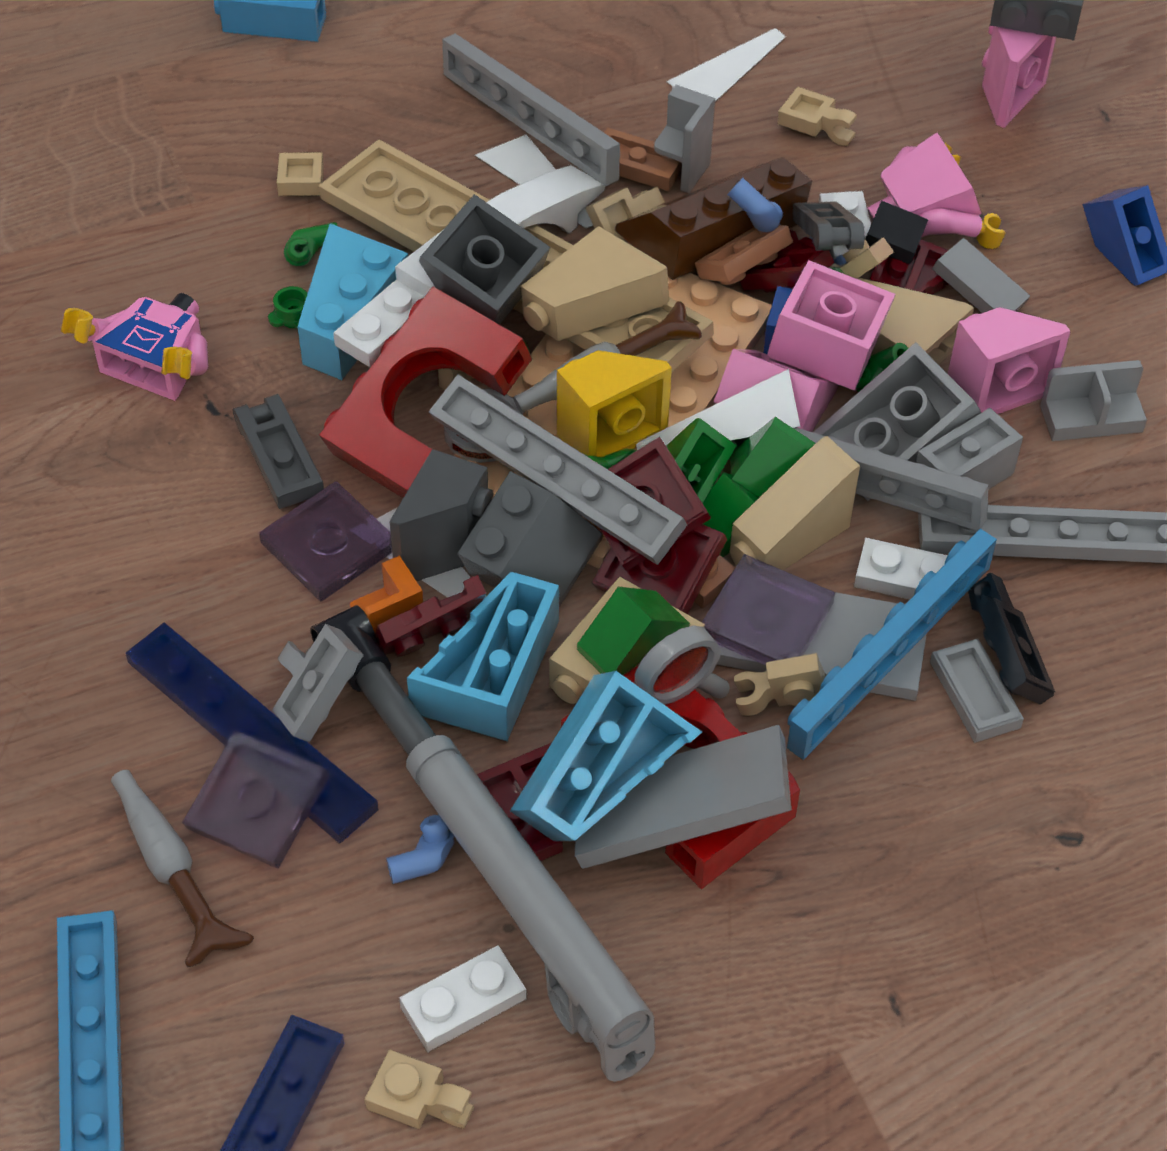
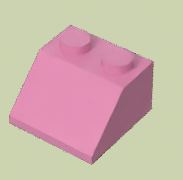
(1014, 70)
(830, 325)
(1006, 357)
(752, 367)

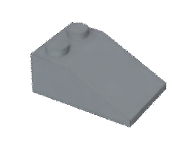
(902, 408)

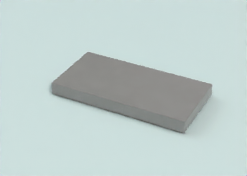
(837, 638)
(694, 797)

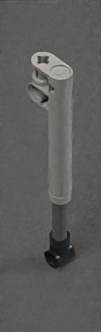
(581, 976)

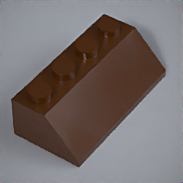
(708, 218)

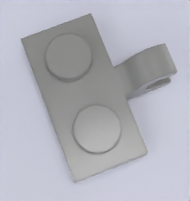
(315, 680)

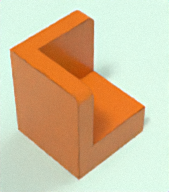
(397, 596)

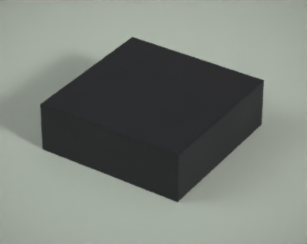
(900, 230)

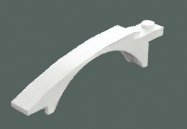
(545, 199)

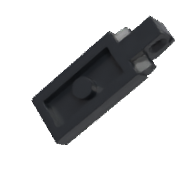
(1011, 639)

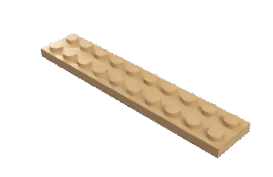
(417, 202)

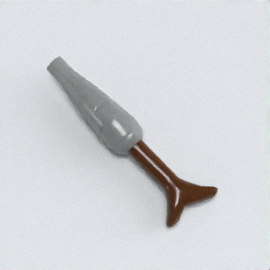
(672, 327)
(171, 864)

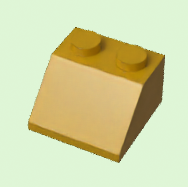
(611, 401)

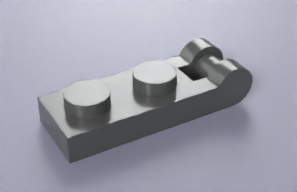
(829, 225)
(278, 451)

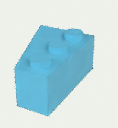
(344, 281)
(491, 661)
(600, 755)

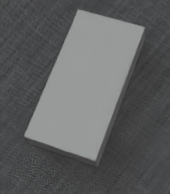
(979, 279)
(976, 690)

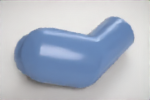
(763, 213)
(428, 855)

